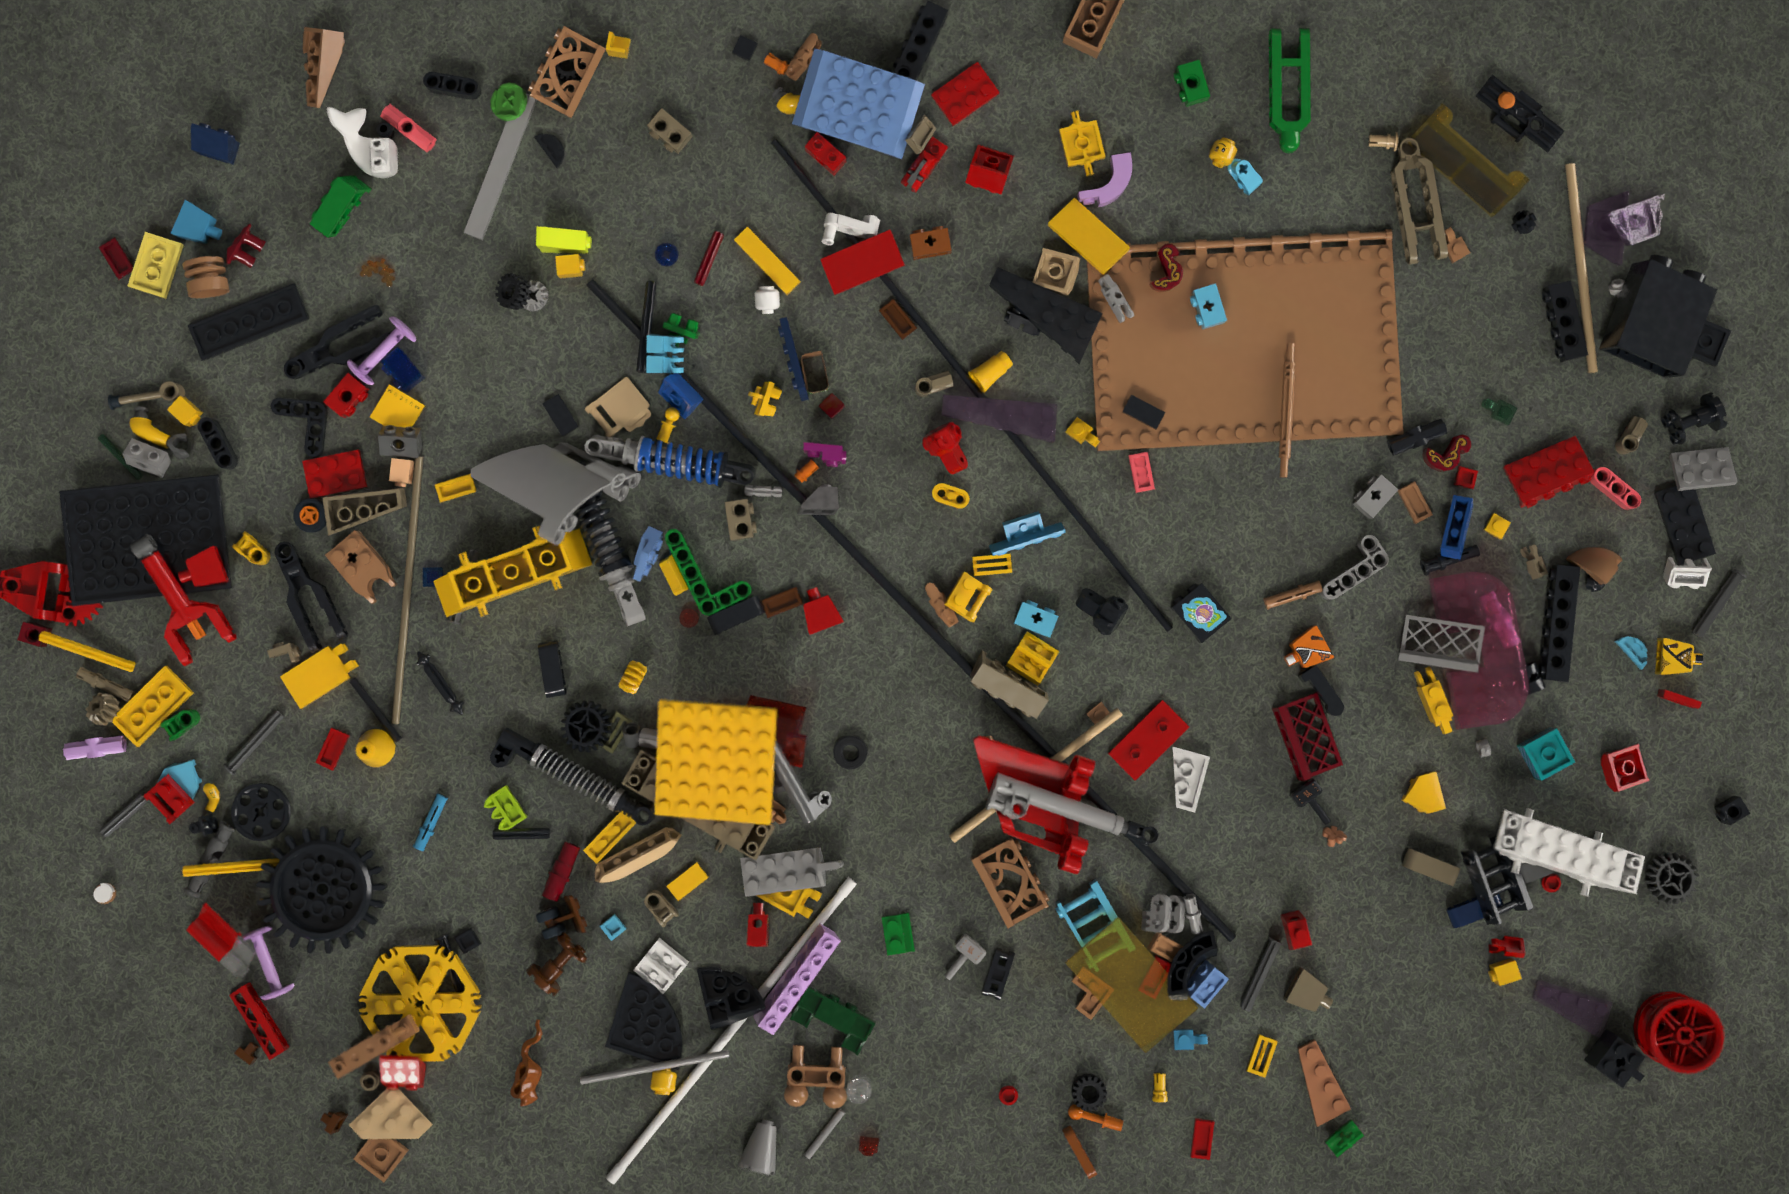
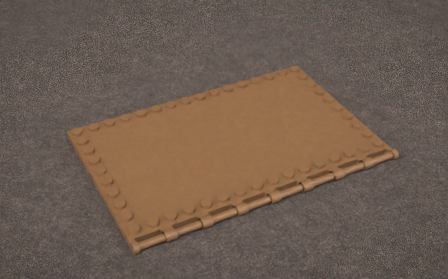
(1229, 377)

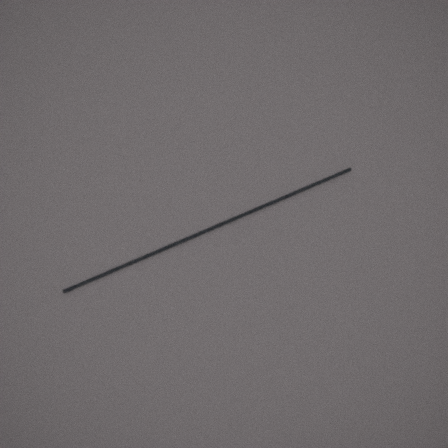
(908, 607)

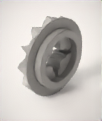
(542, 296)

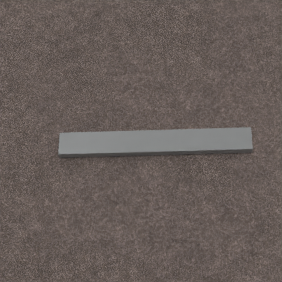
(498, 172)

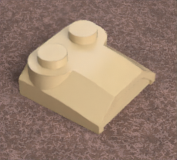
(1057, 271)

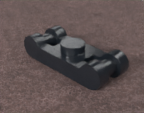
(998, 973)

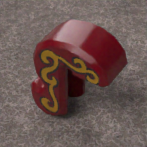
(1172, 269)
(1450, 457)

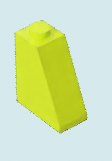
(562, 240)

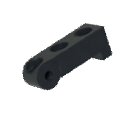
(1332, 702)

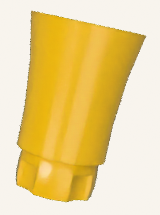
(990, 371)

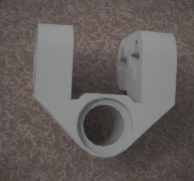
(1160, 917)

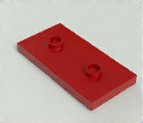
(1148, 740)

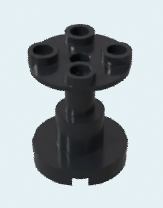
(1710, 412)

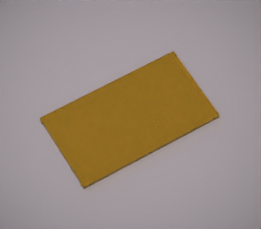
(1130, 984)

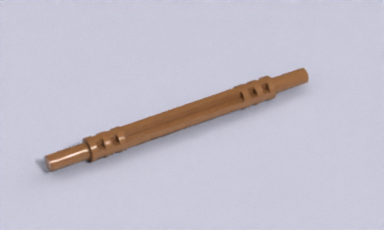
(1287, 410)

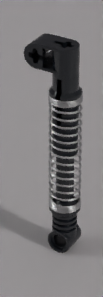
(539, 756)

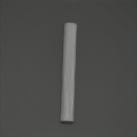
(825, 1132)

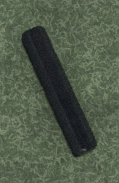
(526, 833)

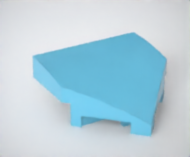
(185, 776)

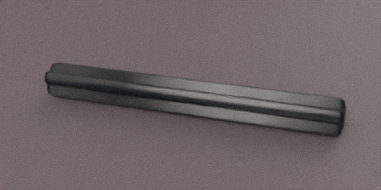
(646, 325)

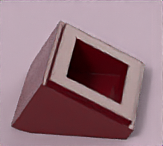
(832, 405)

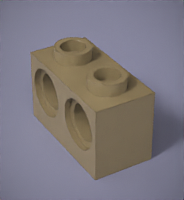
(672, 128)
(736, 520)

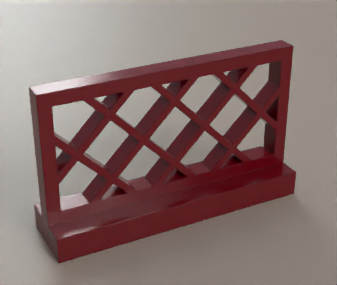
(1292, 742)

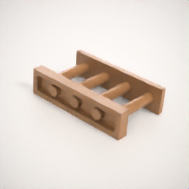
(373, 1046)

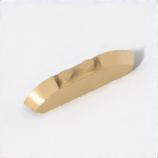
(637, 855)

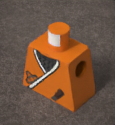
(1308, 649)

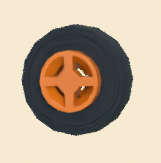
(304, 515)

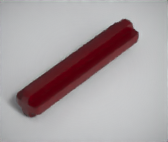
(708, 258)

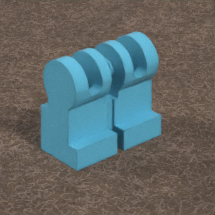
(660, 346)

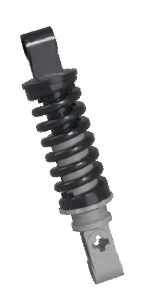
(614, 565)

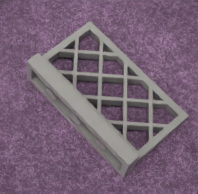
(1441, 660)

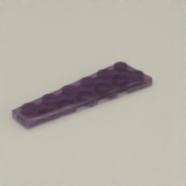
(1018, 417)

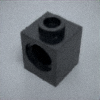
(1739, 810)

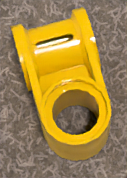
(249, 547)

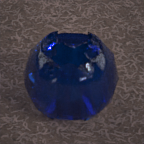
(659, 252)

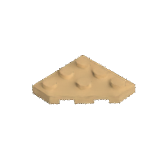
(391, 1118)

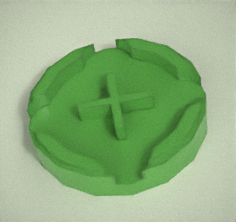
(509, 101)

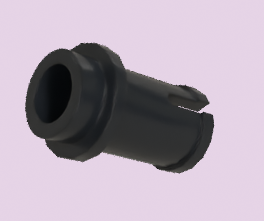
(385, 130)

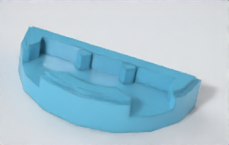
(1634, 650)

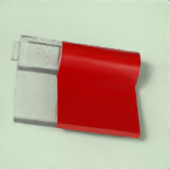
(222, 942)

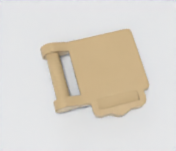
(623, 405)

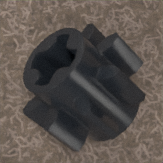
(1524, 222)

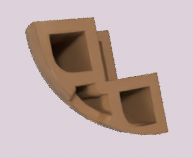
(1597, 562)

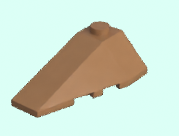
(324, 52)

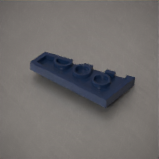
(793, 363)

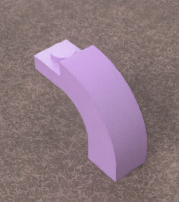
(1121, 172)

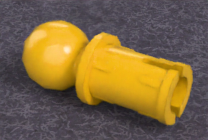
(672, 414)

